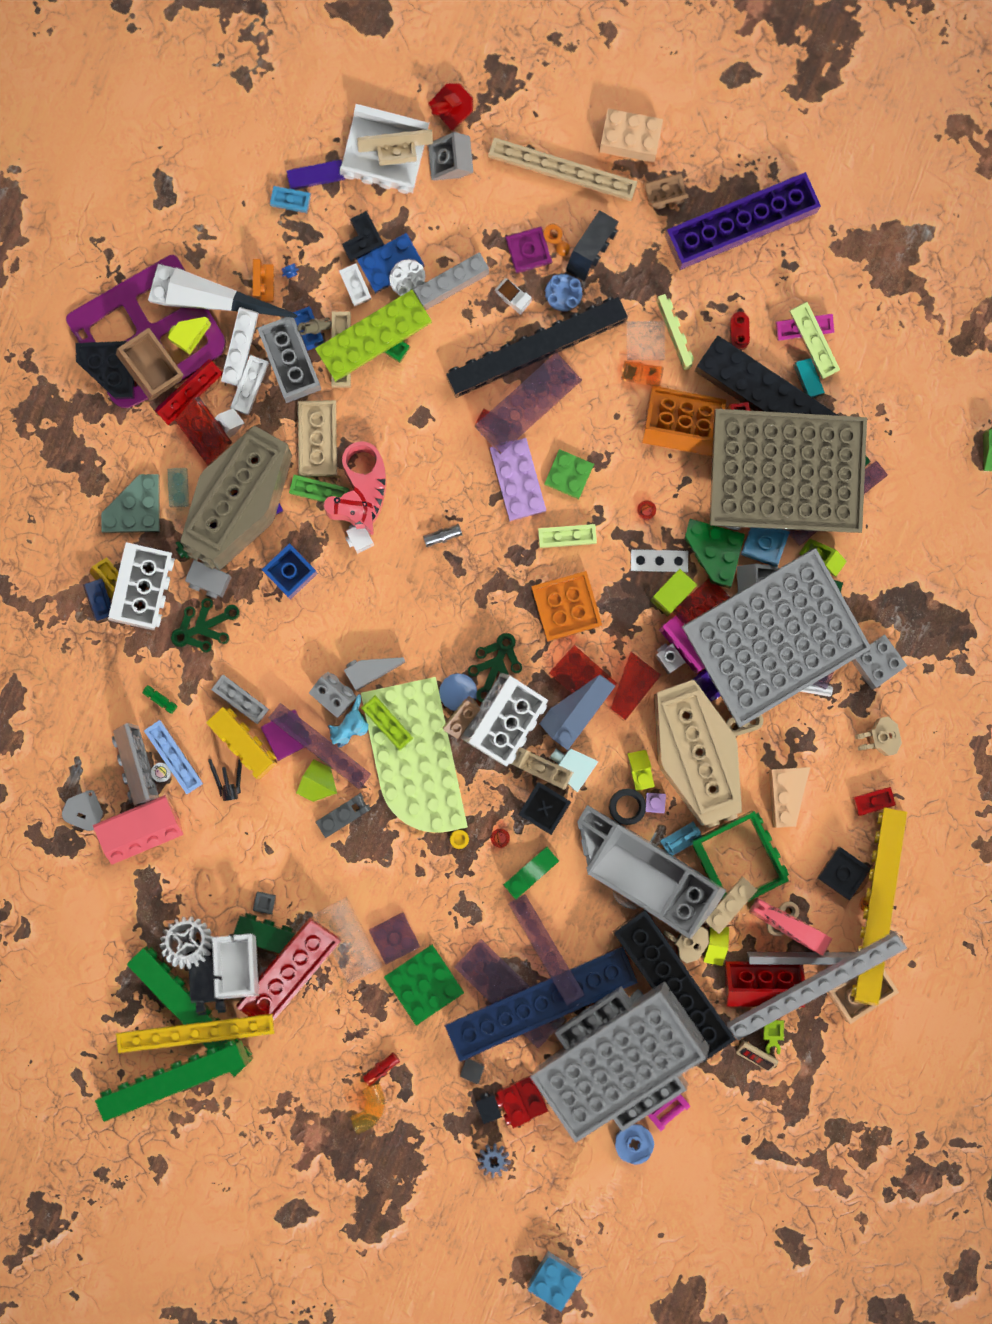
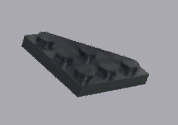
(105, 367)

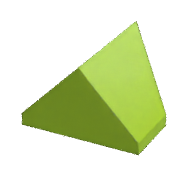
(317, 782)

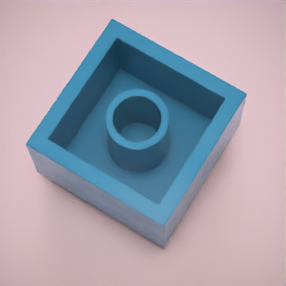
(554, 1281)

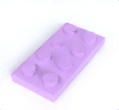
(518, 480)

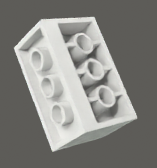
(133, 575)
(492, 718)

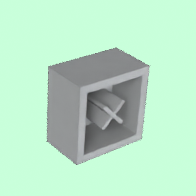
(879, 662)

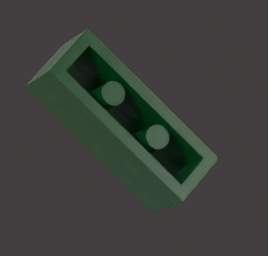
(267, 934)

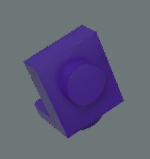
(706, 685)

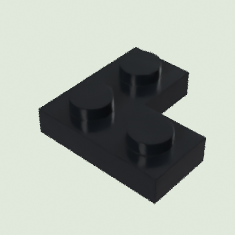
(367, 239)

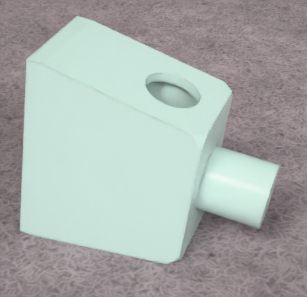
(577, 763)

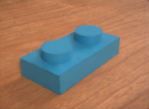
(290, 199)

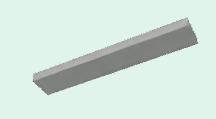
(796, 958)

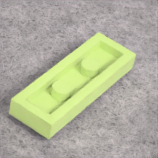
(567, 536)

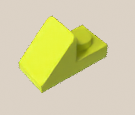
(641, 770)

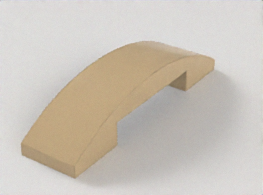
(542, 768)

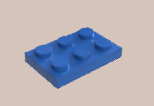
(380, 262)

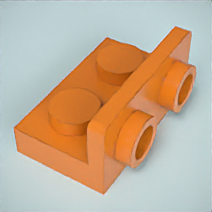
(263, 281)

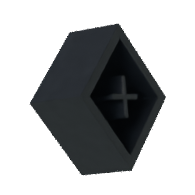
(544, 808)

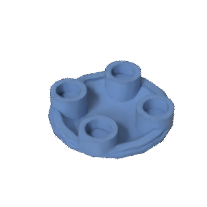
(563, 292)
(457, 689)

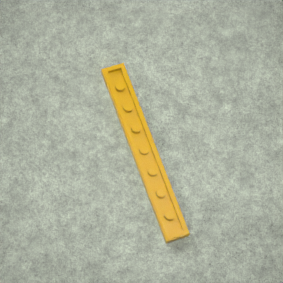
(195, 1033)

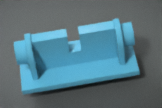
(680, 839)

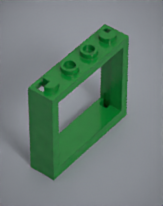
(765, 839)

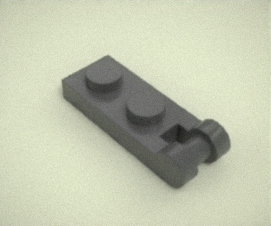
(342, 816)

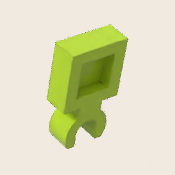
(773, 1032)

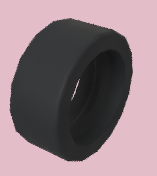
(641, 802)

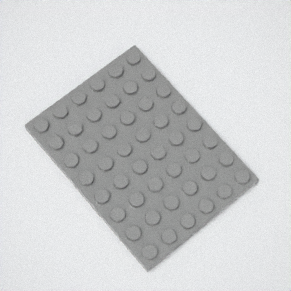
(776, 637)

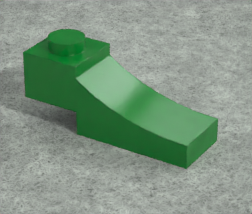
(531, 873)

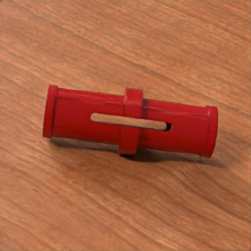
(381, 1069)

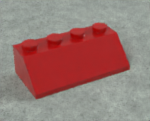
(756, 983)

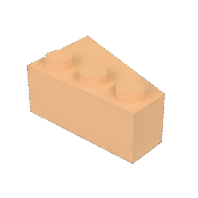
(786, 795)

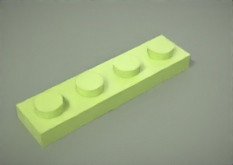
(672, 324)
(814, 340)

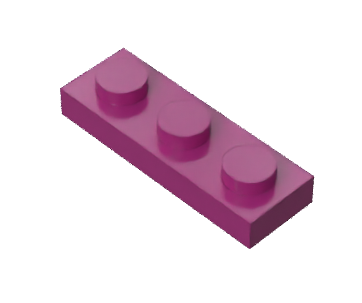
(788, 330)

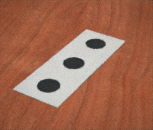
(659, 560)

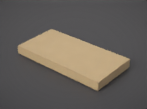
(317, 438)

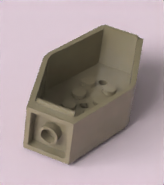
(241, 516)

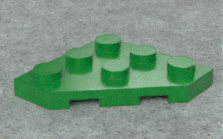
(715, 550)

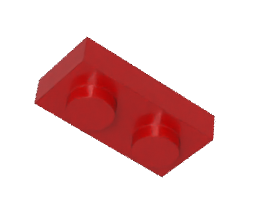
(874, 801)

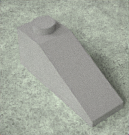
(367, 671)

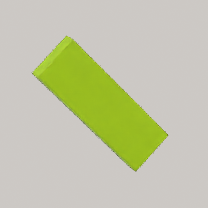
(387, 723)

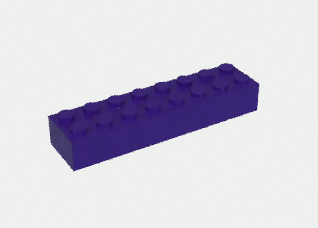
(742, 221)

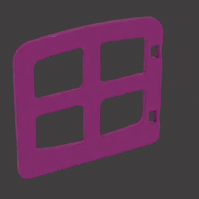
(125, 295)

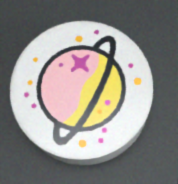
(161, 772)

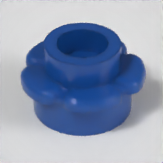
(290, 271)

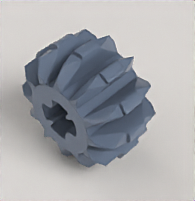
(500, 1159)

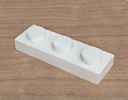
(249, 385)

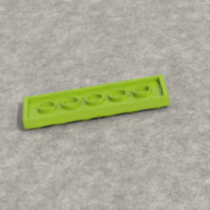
(373, 335)

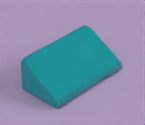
(808, 377)

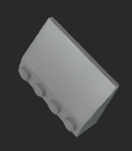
(135, 764)

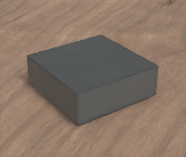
(264, 902)

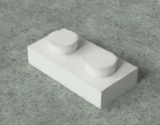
(355, 284)

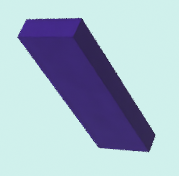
(315, 175)

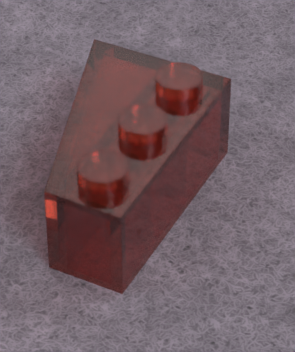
(633, 685)

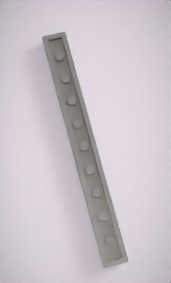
(817, 985)

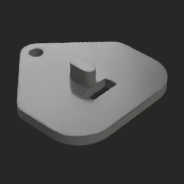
(86, 805)

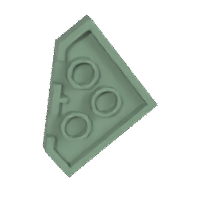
(135, 508)

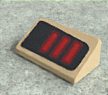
(756, 1056)

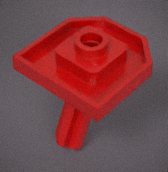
(452, 104)

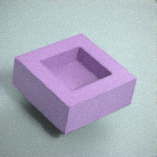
(655, 802)

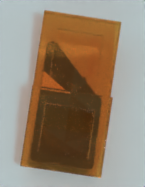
(642, 374)

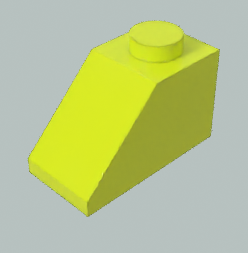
(188, 333)

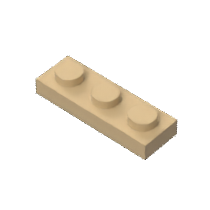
(731, 904)

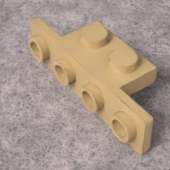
(395, 147)

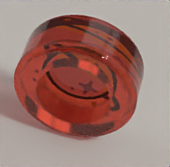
(646, 510)
(500, 838)

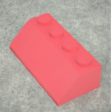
(138, 829)

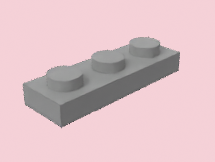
(240, 699)

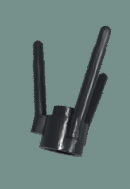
(228, 791)

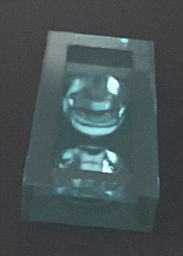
(178, 487)

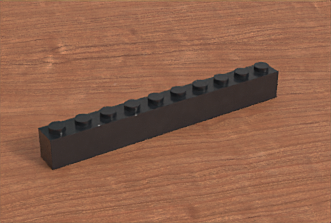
(536, 347)

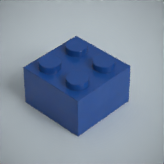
(289, 571)

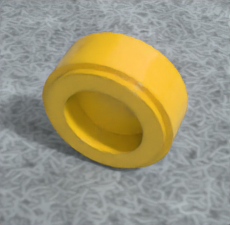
(459, 839)

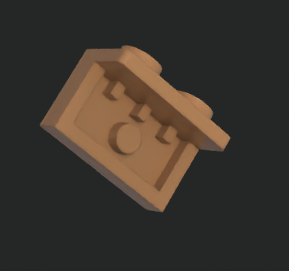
(665, 191)
(462, 717)

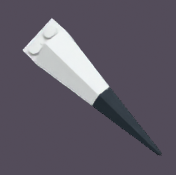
(182, 289)

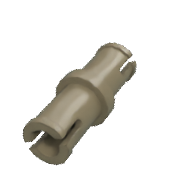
(314, 326)

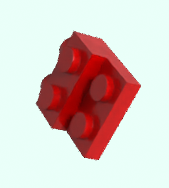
(521, 1102)

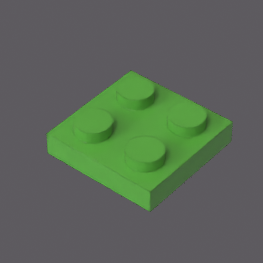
(569, 474)

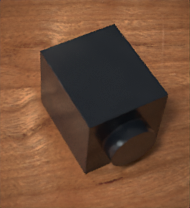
(488, 1107)

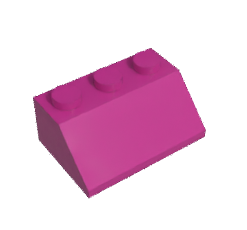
(675, 635)

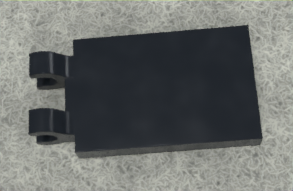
(203, 985)

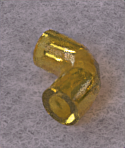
(373, 1109)

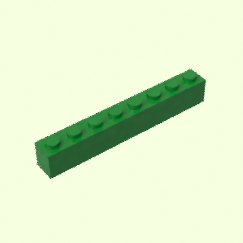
(173, 993)
(172, 1080)

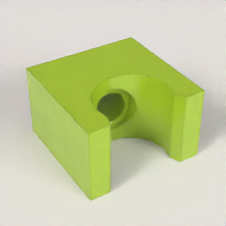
(673, 592)

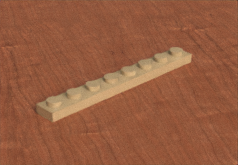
(562, 169)

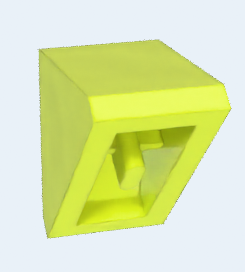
(717, 947)

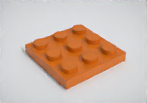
(566, 606)

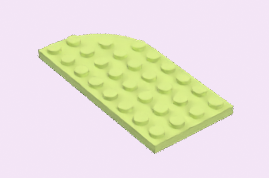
(422, 776)

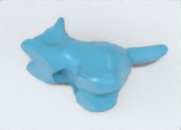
(352, 725)

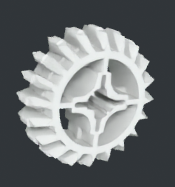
(190, 935)

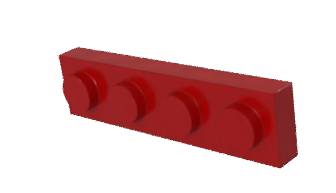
(190, 389)

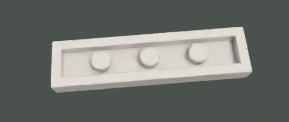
(239, 346)

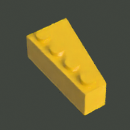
(241, 742)

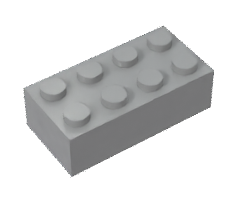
(289, 359)

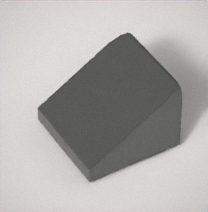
(472, 1070)

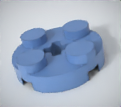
(644, 1149)

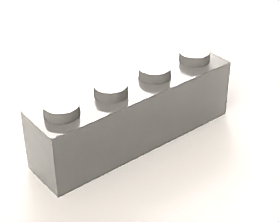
(452, 281)

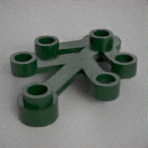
(202, 626)
(496, 663)

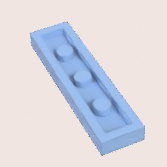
(173, 757)

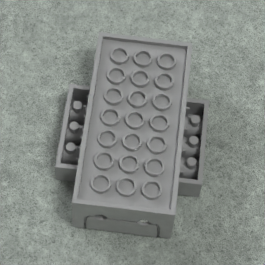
(620, 1061)

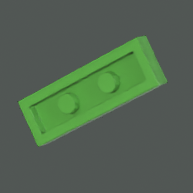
(315, 489)

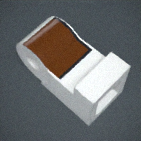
(513, 296)

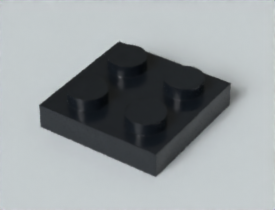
(844, 873)

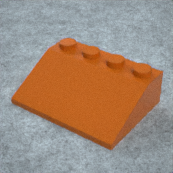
(681, 420)

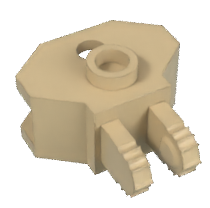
(880, 737)
(685, 946)

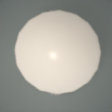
(406, 276)

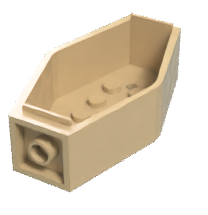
(677, 756)

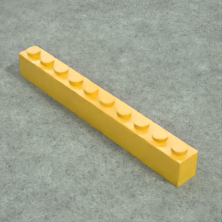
(881, 899)

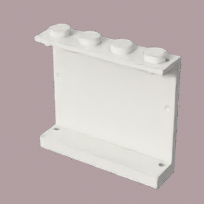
(365, 165)

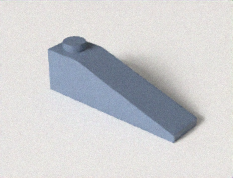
(571, 715)

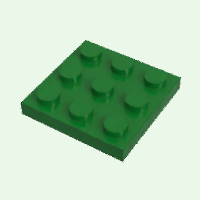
(424, 984)

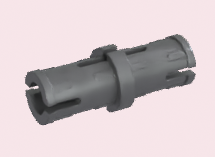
(442, 535)

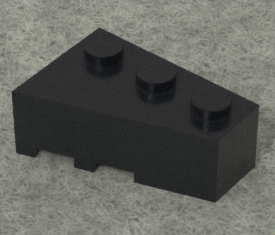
(591, 245)

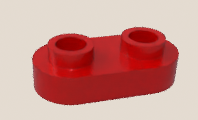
(740, 330)

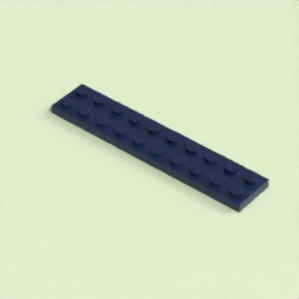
(537, 1005)

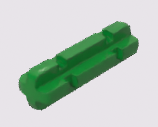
(159, 699)

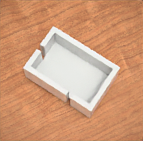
(236, 965)

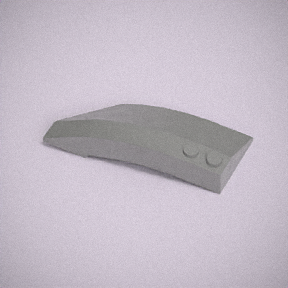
(647, 873)

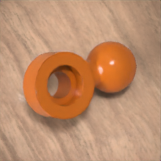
(562, 247)

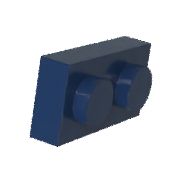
(97, 599)

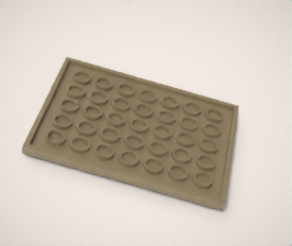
(788, 471)

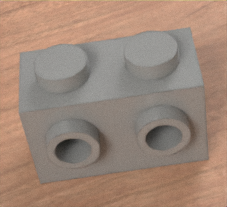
(332, 694)

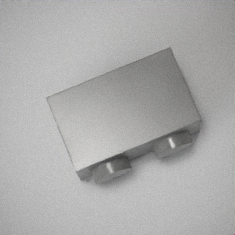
(210, 580)

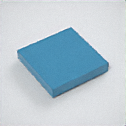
(765, 545)

